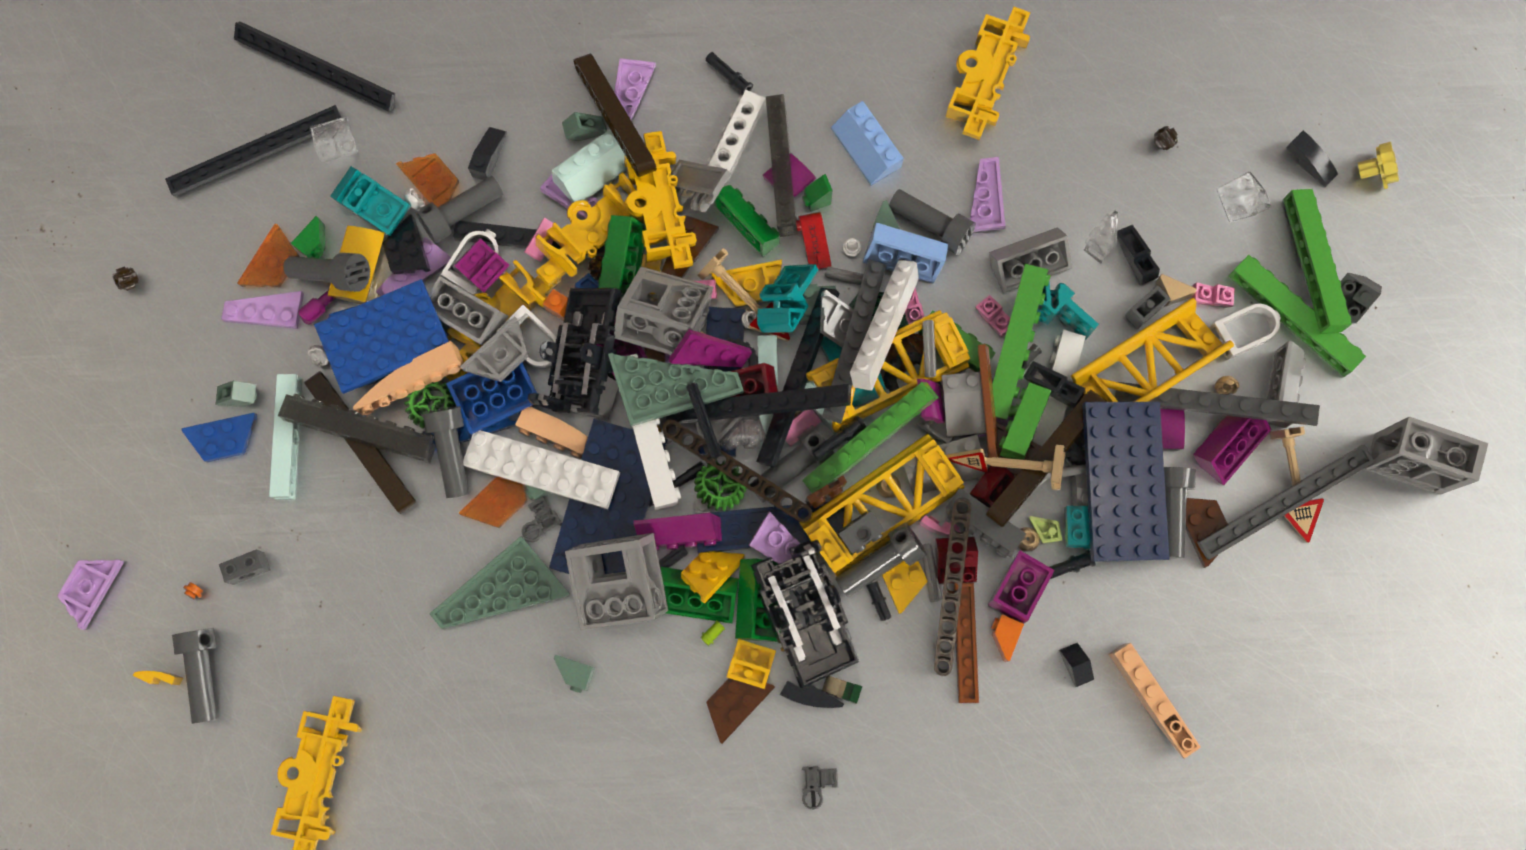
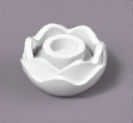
(414, 199)
(318, 355)

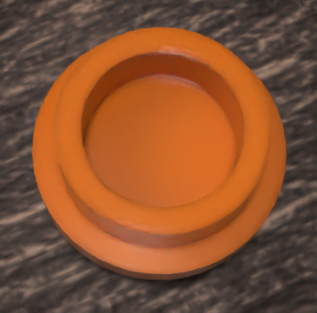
(193, 591)

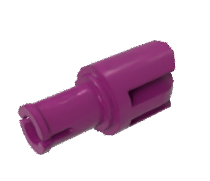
(315, 308)

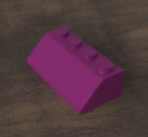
(1230, 446)
(682, 530)

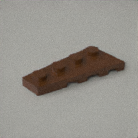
(704, 232)

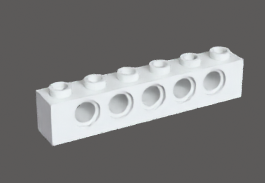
(747, 102)

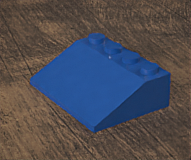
(490, 401)

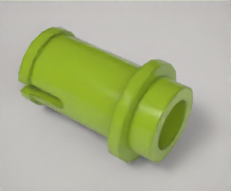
(712, 633)

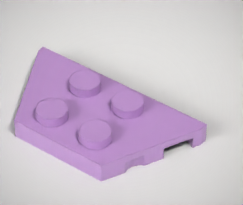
(87, 588)

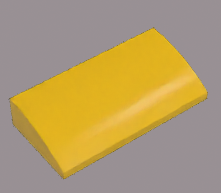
(363, 242)

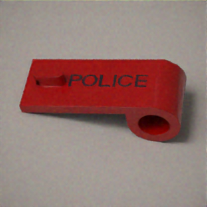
(814, 239)

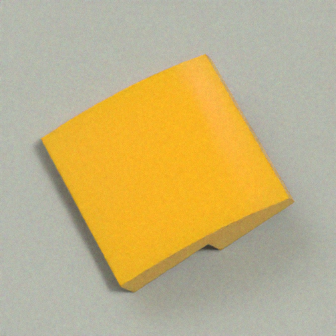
(751, 663)

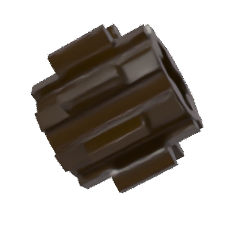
(1166, 138)
(595, 266)
(125, 278)

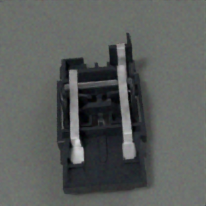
(591, 318)
(821, 646)

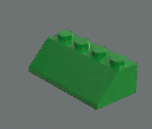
(747, 220)
(622, 253)
(685, 602)
(751, 616)

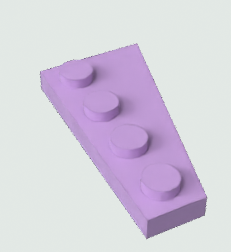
(436, 258)

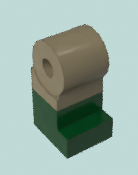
(842, 689)

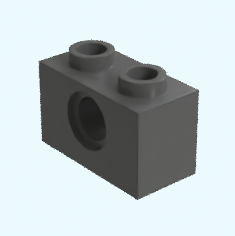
(1147, 307)
(849, 532)
(244, 567)

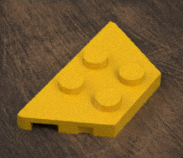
(751, 279)
(710, 572)
(904, 583)

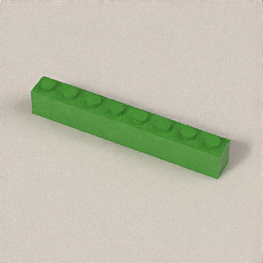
(1317, 261)
(1296, 315)
(1017, 339)
(871, 437)

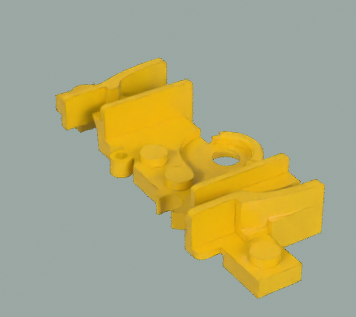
(992, 62)
(661, 206)
(585, 235)
(507, 300)
(316, 775)

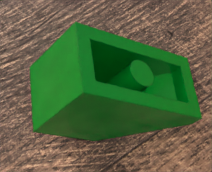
(818, 194)
(311, 239)

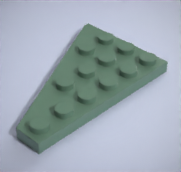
(660, 388)
(505, 584)

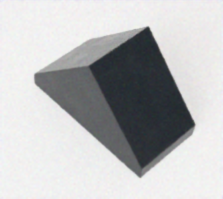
(1077, 664)

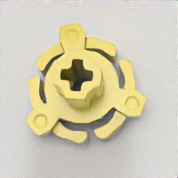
(1383, 165)

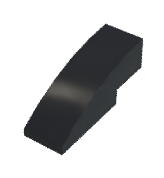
(1312, 158)
(1137, 254)
(1060, 386)
(810, 697)

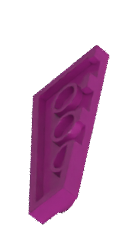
(708, 350)

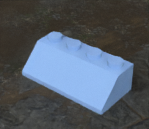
(867, 143)
(892, 244)

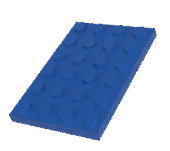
(381, 335)

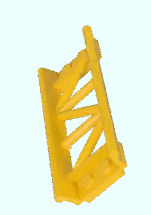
(1198, 336)
(948, 344)
(929, 458)

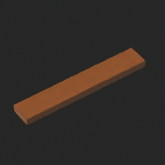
(988, 401)
(966, 646)

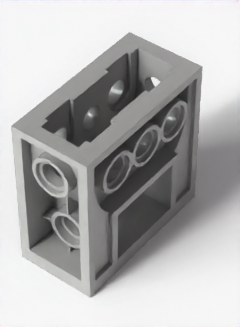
(664, 317)
(1427, 456)
(635, 594)

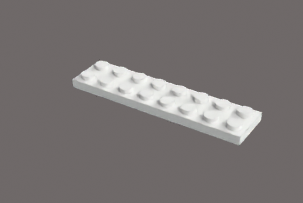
(541, 469)

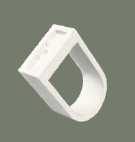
(456, 278)
(521, 315)
(1220, 331)

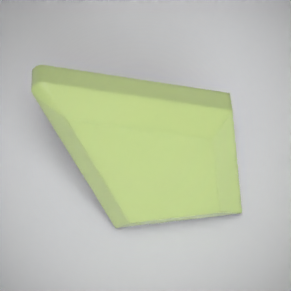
(1047, 529)

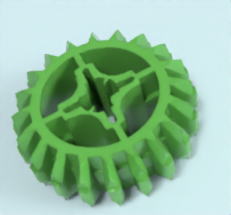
(415, 406)
(703, 482)

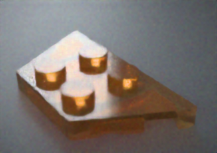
(431, 178)
(268, 262)
(496, 502)

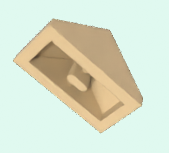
(1175, 289)

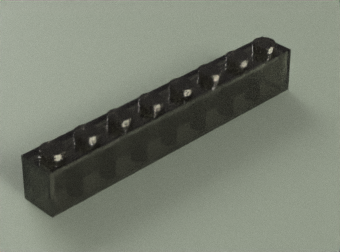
(781, 166)
(358, 428)

